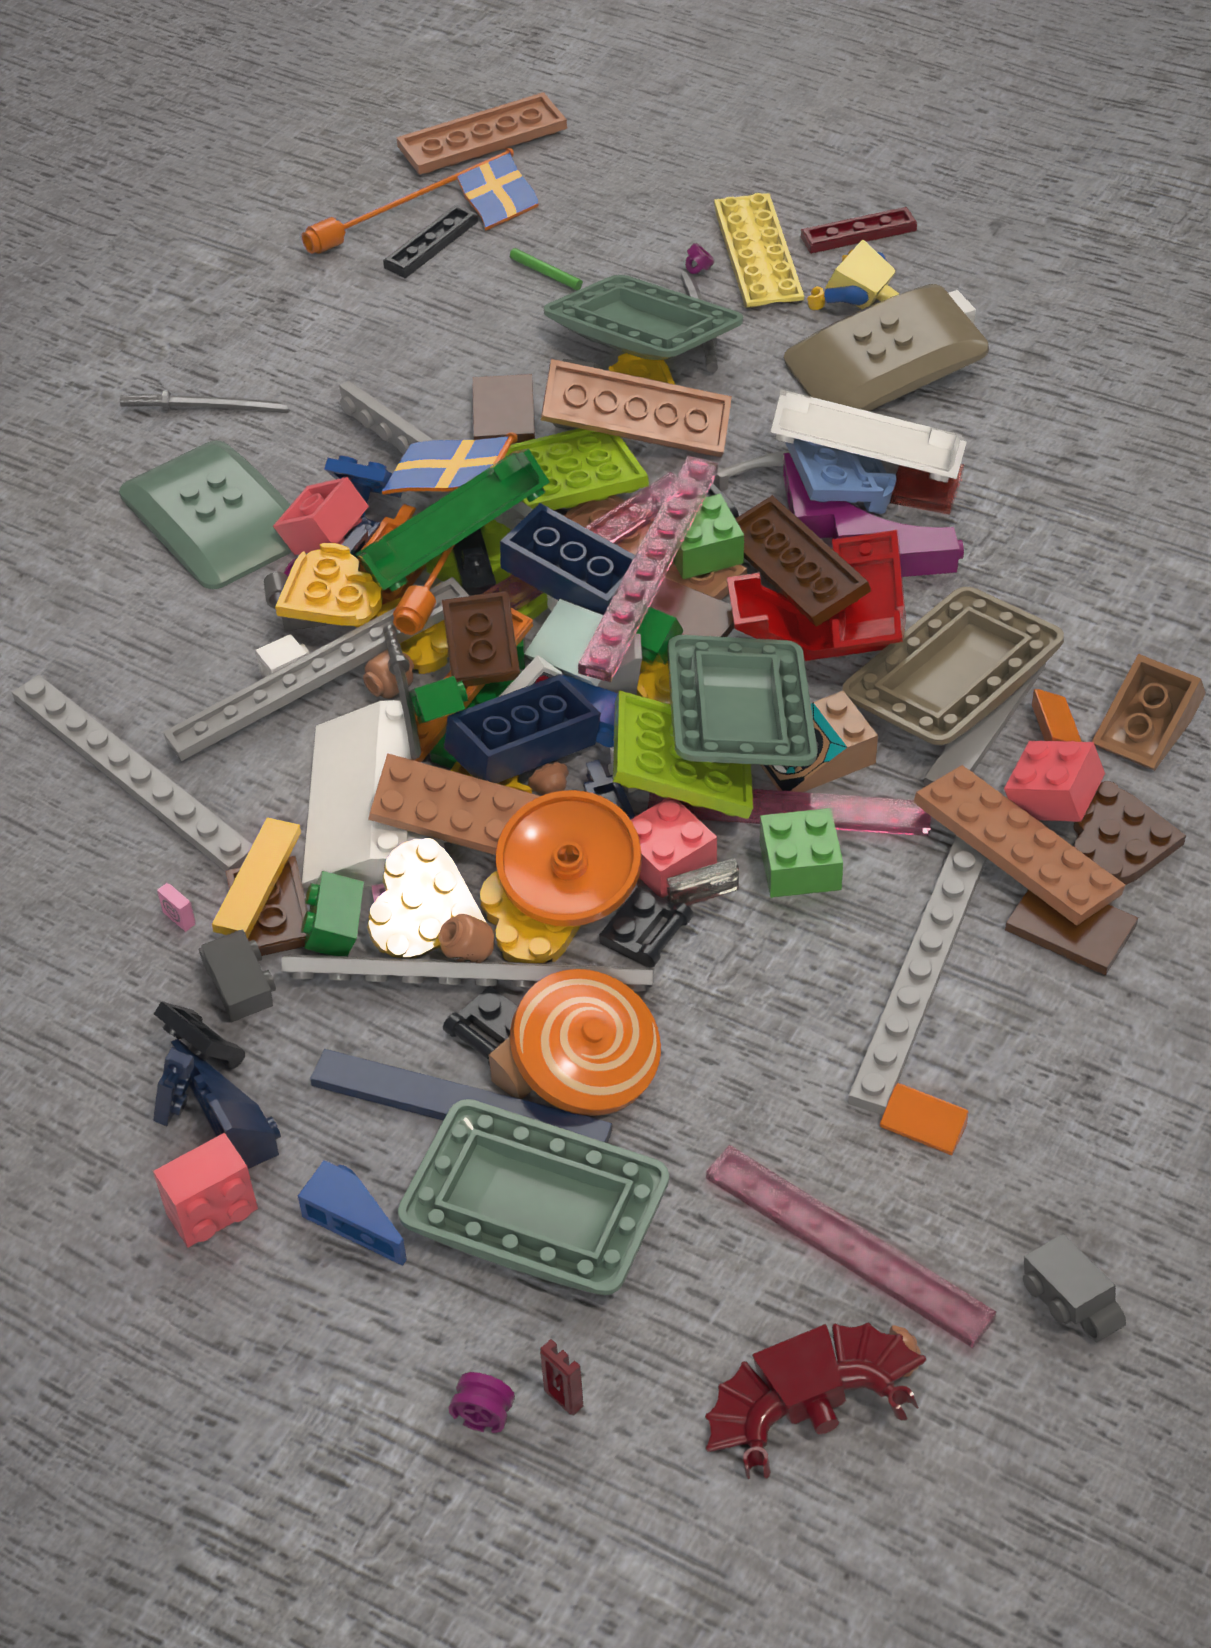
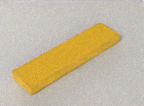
(257, 877)

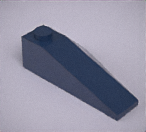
(232, 1112)

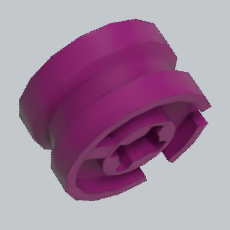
(482, 1402)

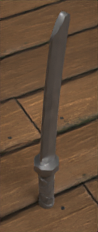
(709, 346)
(166, 401)
(398, 666)

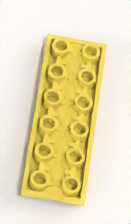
(758, 250)

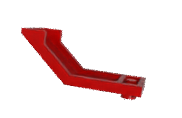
(880, 614)
(771, 616)

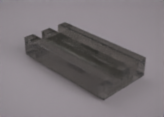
(704, 883)

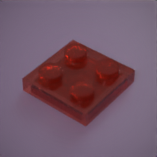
(918, 491)

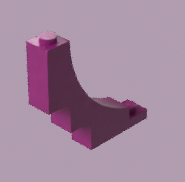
(921, 548)

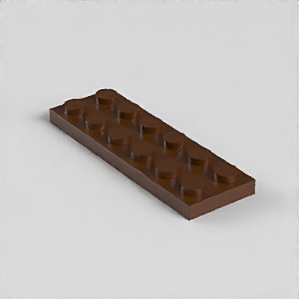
(799, 562)

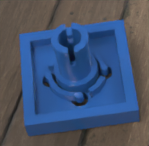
(363, 477)

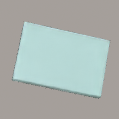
(565, 638)

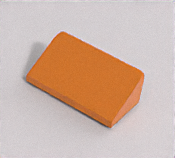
(1054, 717)
(924, 1118)

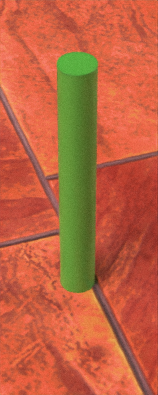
(546, 269)

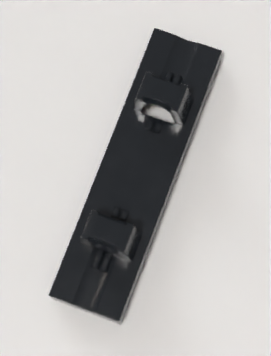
(473, 564)

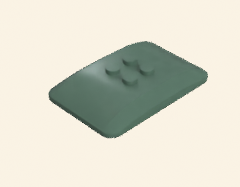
(641, 317)
(211, 513)
(740, 701)
(534, 1197)

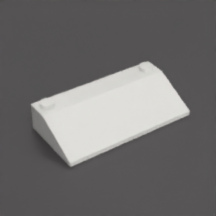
(868, 434)
(342, 791)

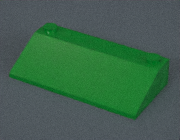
(453, 518)

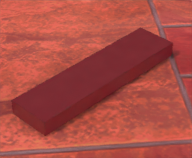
(855, 229)

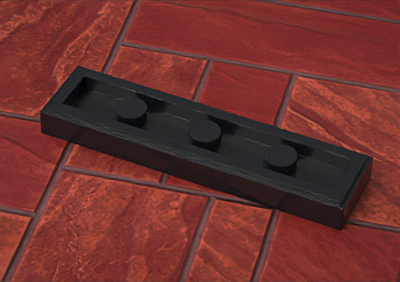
(430, 241)

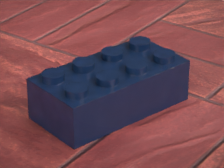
(564, 559)
(522, 730)

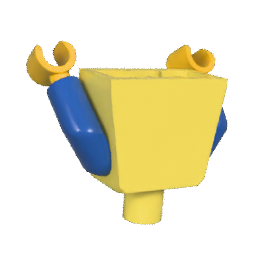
(857, 280)

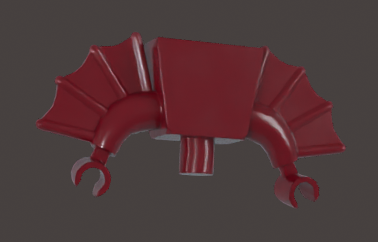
(807, 1382)

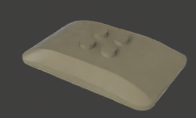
(887, 349)
(954, 665)

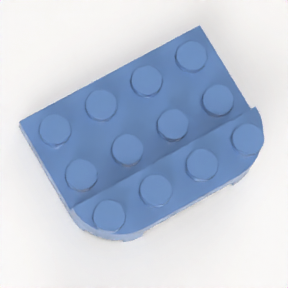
(842, 475)

